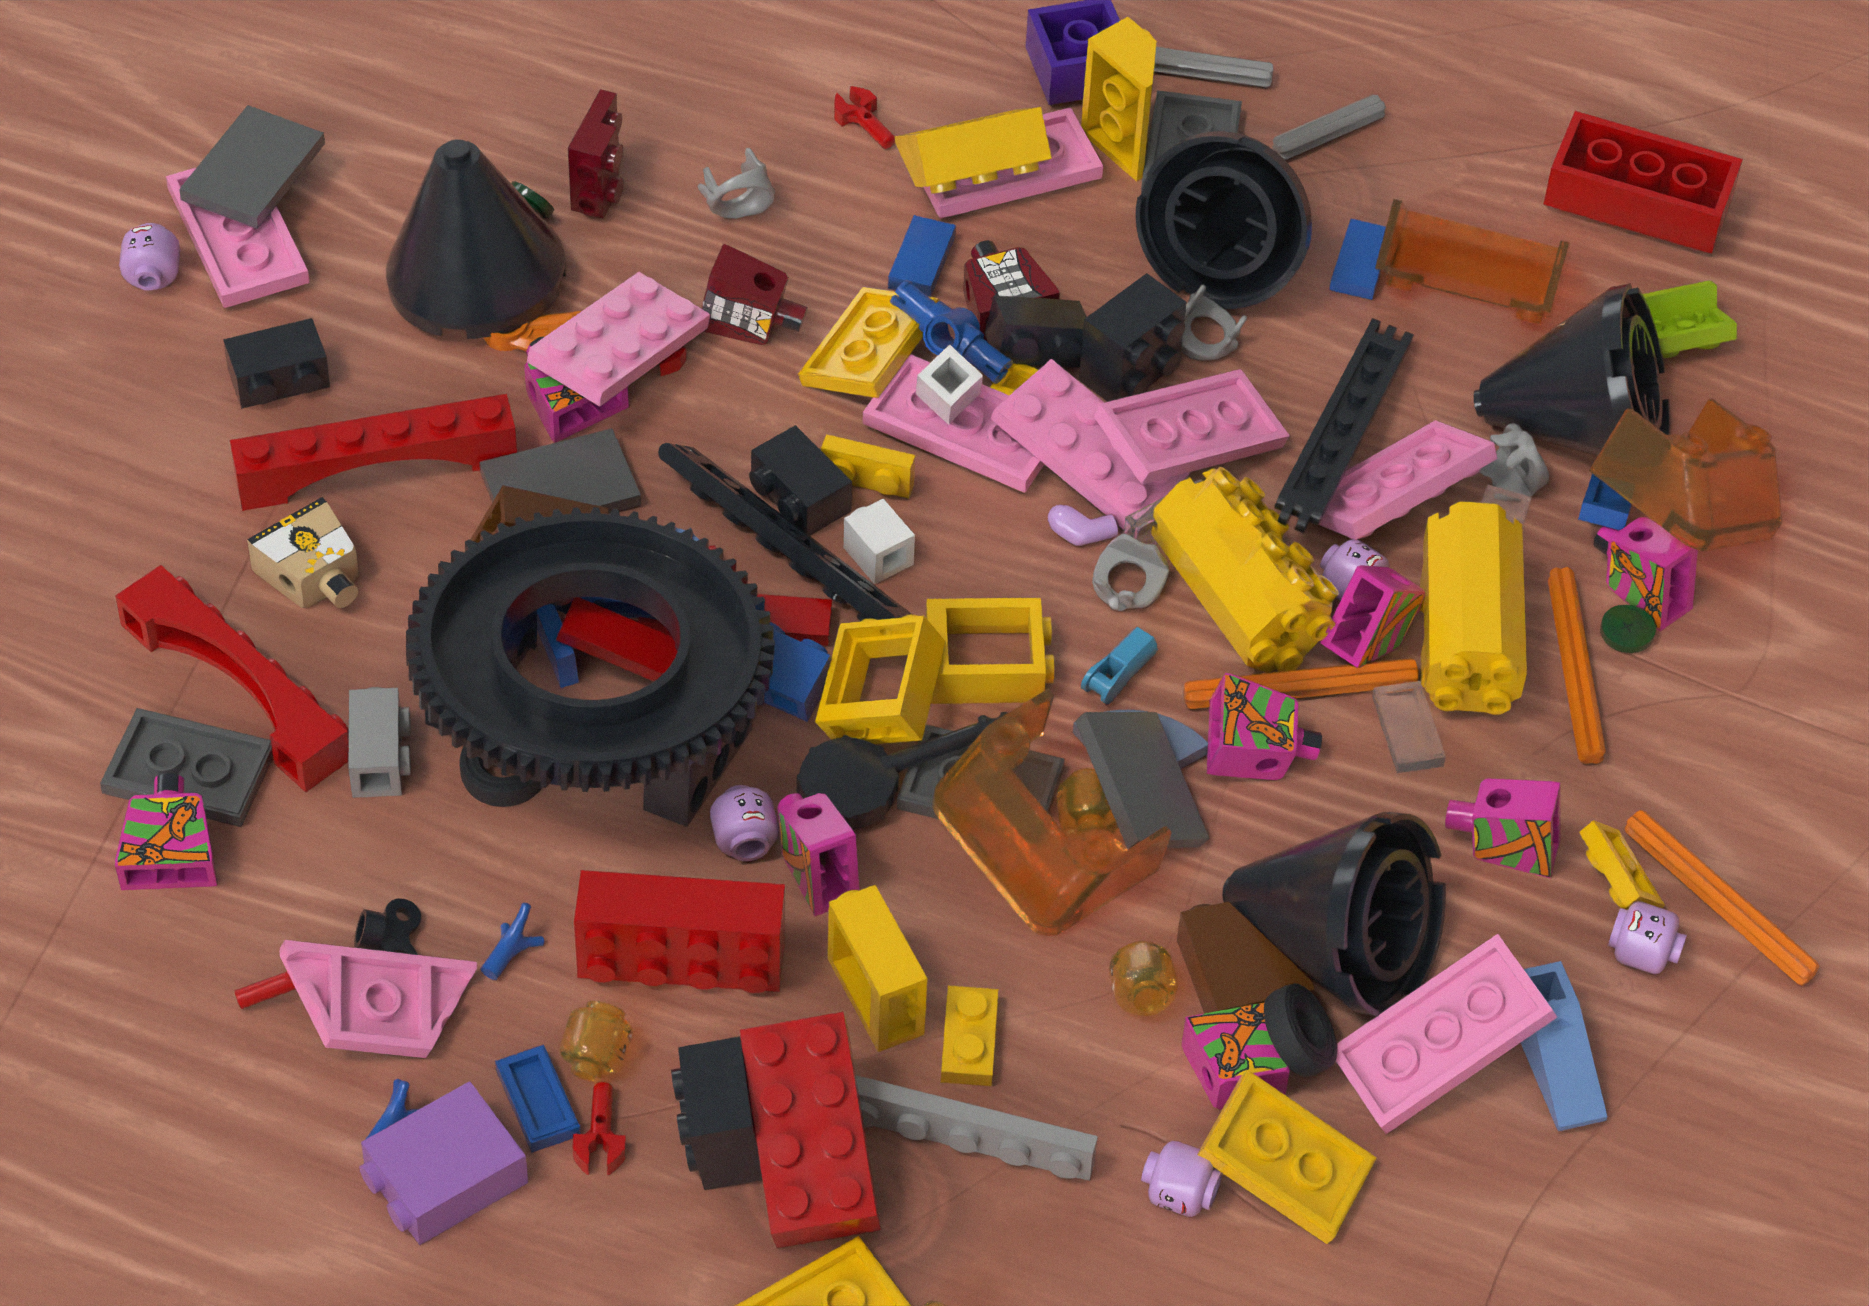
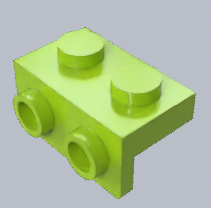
(1689, 318)

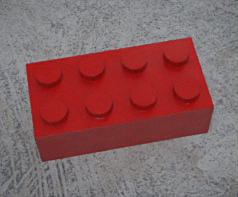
(1642, 182)
(679, 931)
(809, 1130)

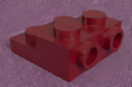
(596, 158)

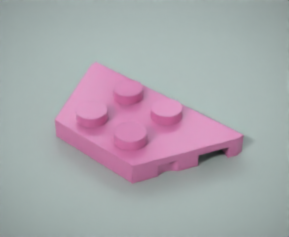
(375, 996)

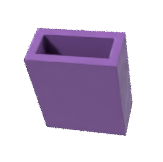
(443, 1163)

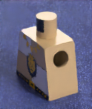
(307, 557)

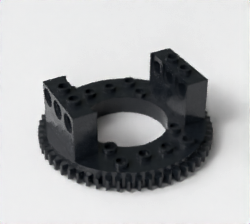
(670, 735)

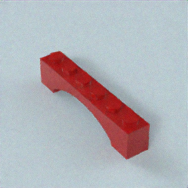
(283, 462)
(169, 616)

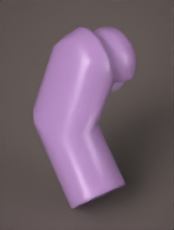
(1080, 529)

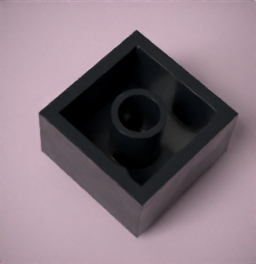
(1132, 340)
(716, 1113)

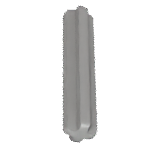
(1213, 67)
(1329, 127)

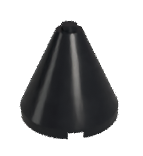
(1224, 218)
(472, 250)
(1583, 375)
(1352, 908)

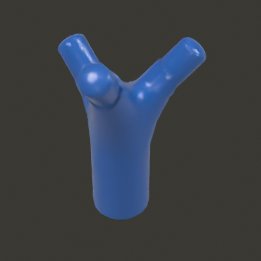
(510, 944)
(395, 1109)

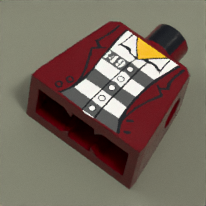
(1002, 274)
(748, 298)

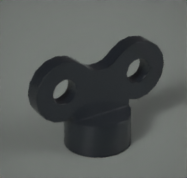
(386, 930)

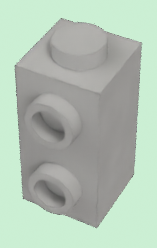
(375, 742)

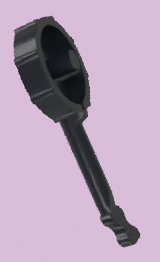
(865, 778)

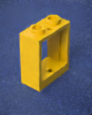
(992, 681)
(888, 719)
(876, 968)

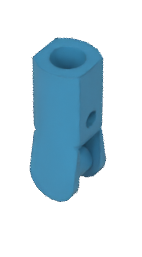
(1121, 664)

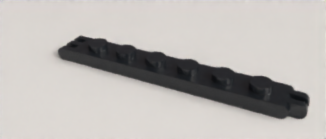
(1342, 426)
(779, 534)

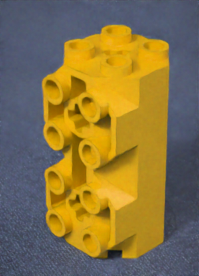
(1243, 572)
(1473, 609)

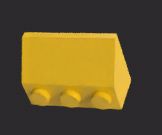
(1119, 93)
(975, 149)

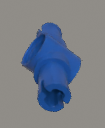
(934, 324)

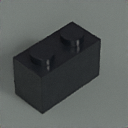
(1036, 330)
(276, 363)
(800, 480)

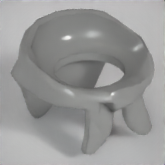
(754, 201)
(1199, 306)
(1518, 463)
(1130, 550)

